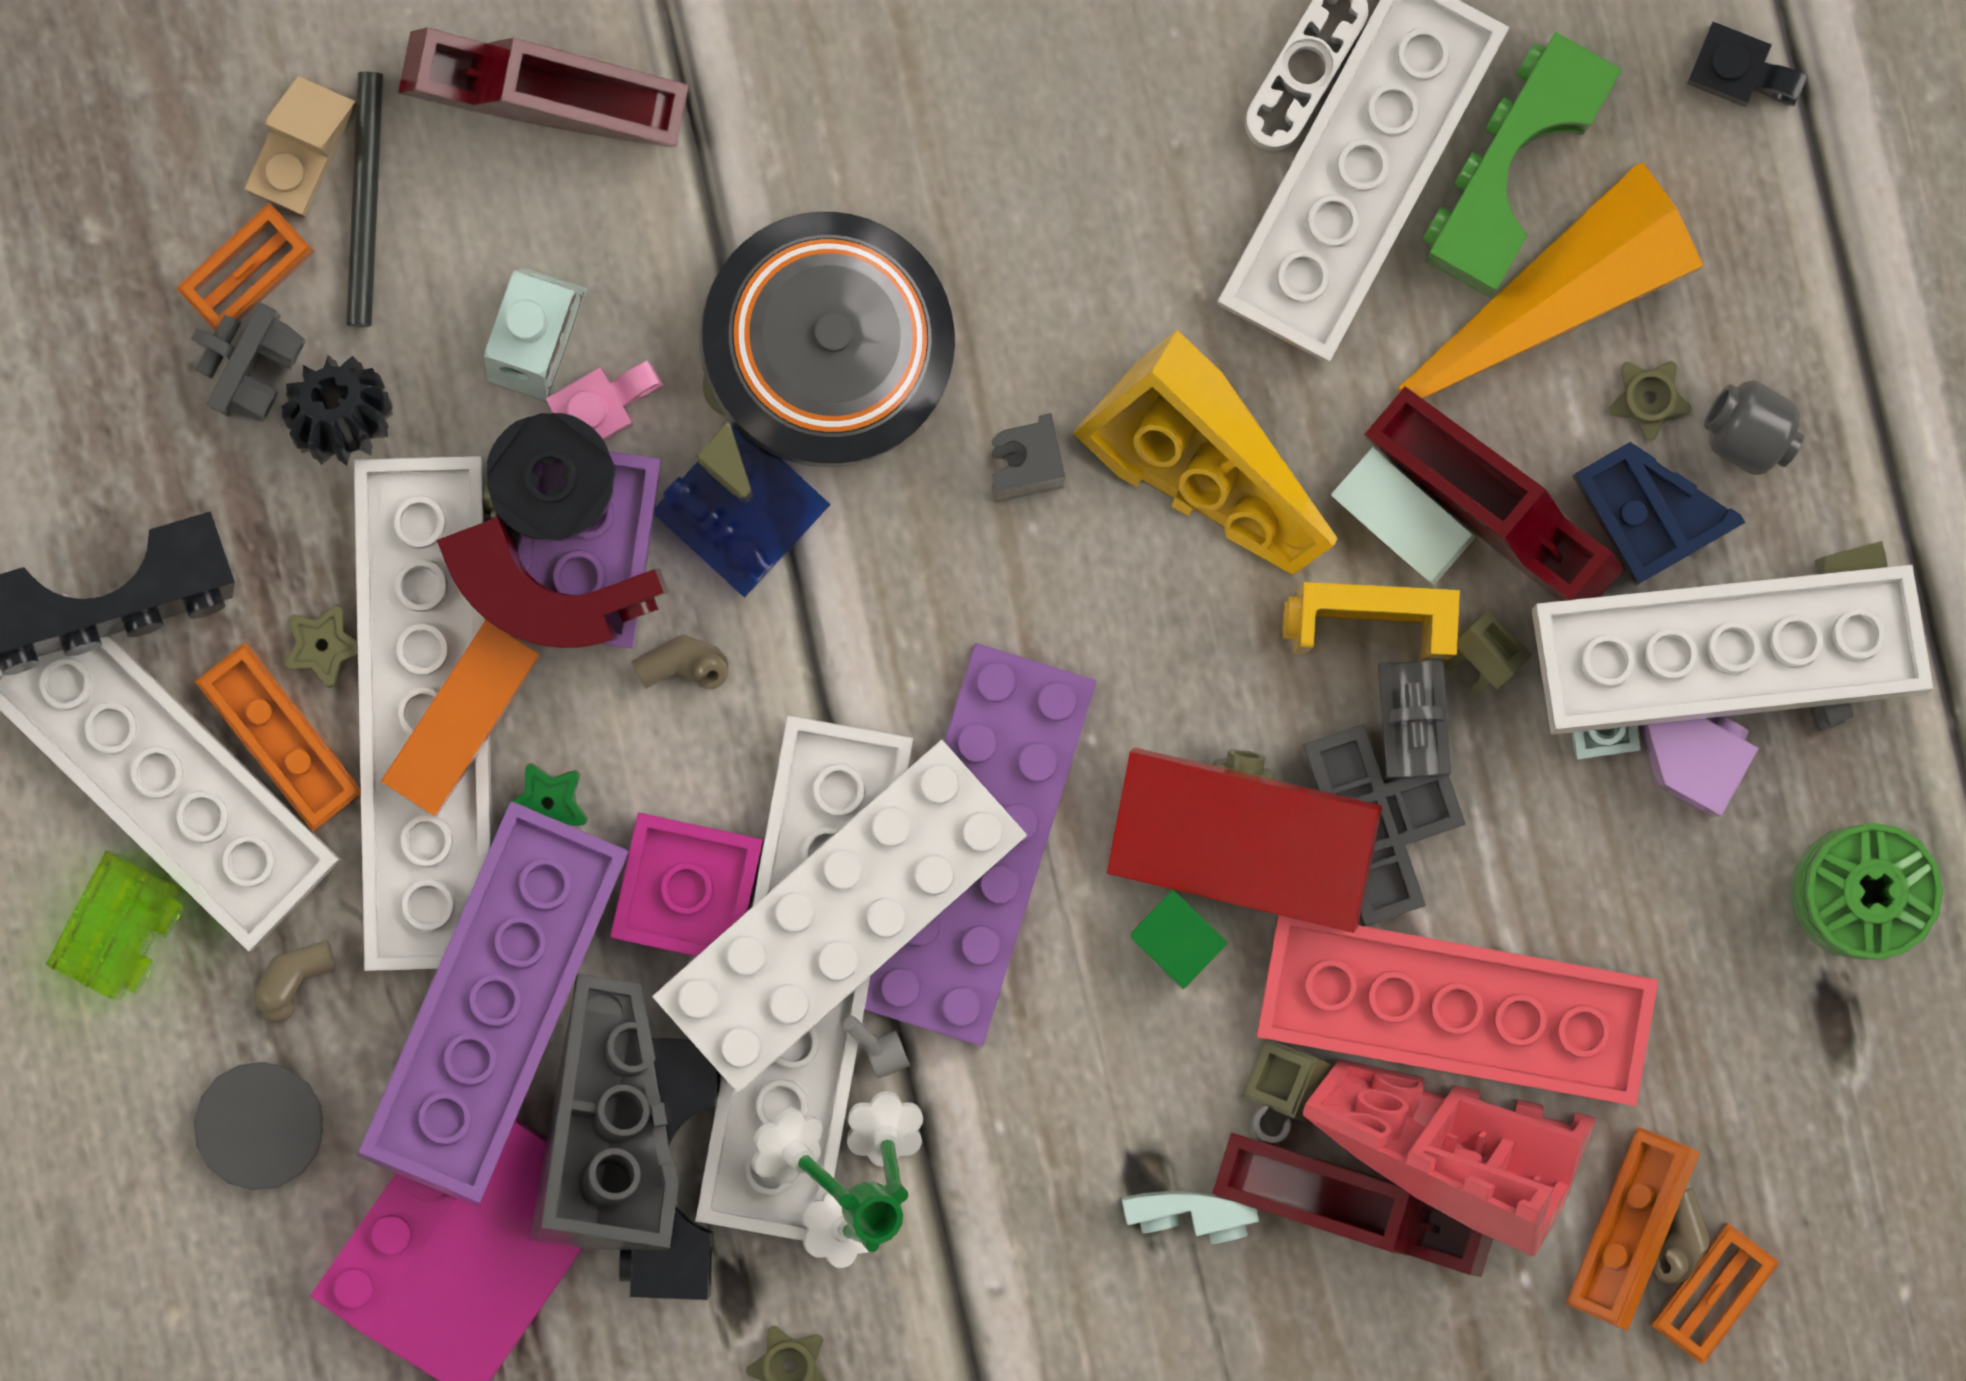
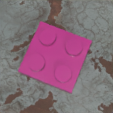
(684, 884)

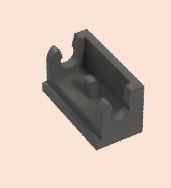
(1032, 462)

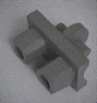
(235, 388)
(1414, 719)

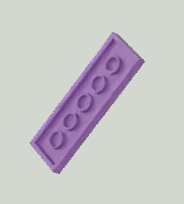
(1018, 738)
(493, 1004)

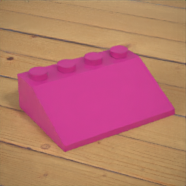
(447, 1277)

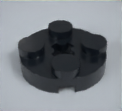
(545, 440)

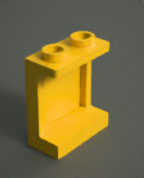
(1432, 607)

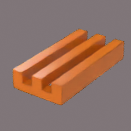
(230, 250)
(1734, 1309)

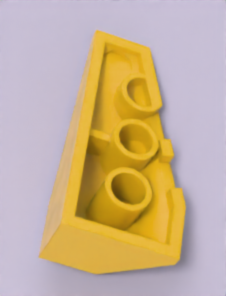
(1196, 441)

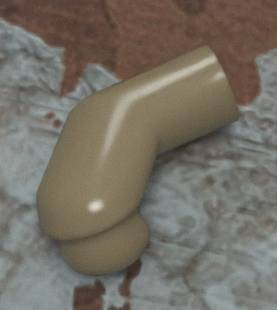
(686, 658)
(283, 976)
(1684, 1243)

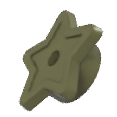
(1667, 399)
(306, 655)
(782, 1348)

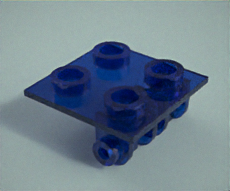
(736, 537)

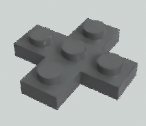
(1409, 813)

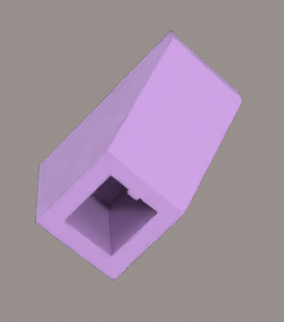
(1699, 760)

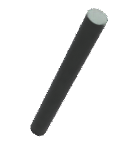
(364, 199)

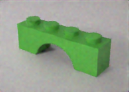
(1559, 96)

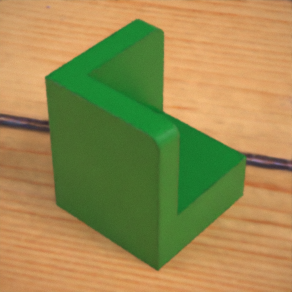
(1178, 939)

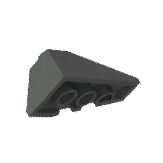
(607, 1145)

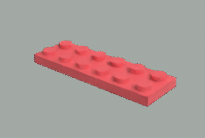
(1458, 1009)

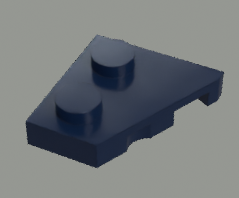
(1650, 511)

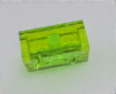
(116, 926)

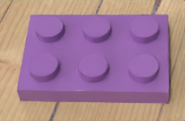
(610, 549)

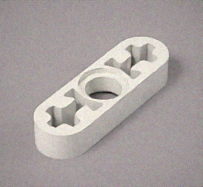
(1296, 115)

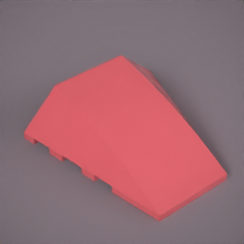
(1459, 1154)

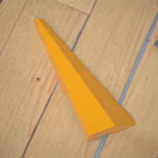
(1604, 260)

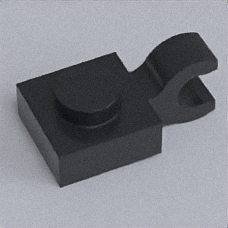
(1735, 65)

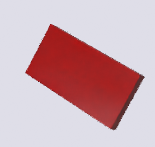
(1244, 839)

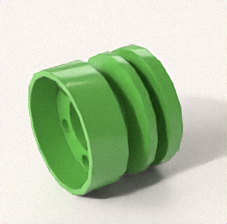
(1828, 891)

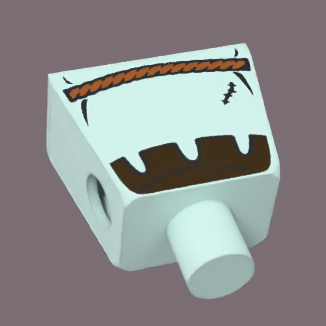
(532, 332)

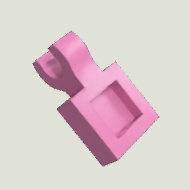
(603, 402)

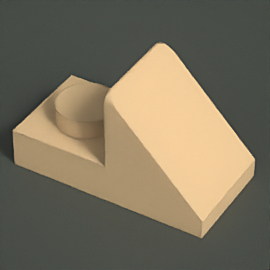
(300, 145)

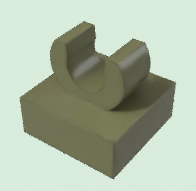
(1491, 651)

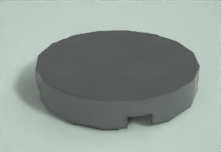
(259, 1125)

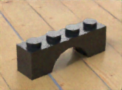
(178, 575)
(683, 1271)

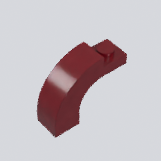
(509, 597)

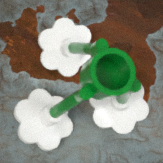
(852, 1218)

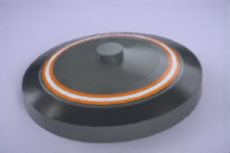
(827, 339)

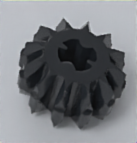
(337, 410)

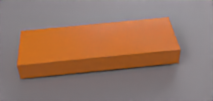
(460, 718)
(279, 737)
(1632, 1228)

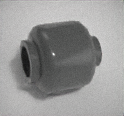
(1754, 427)

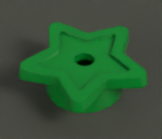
(559, 788)

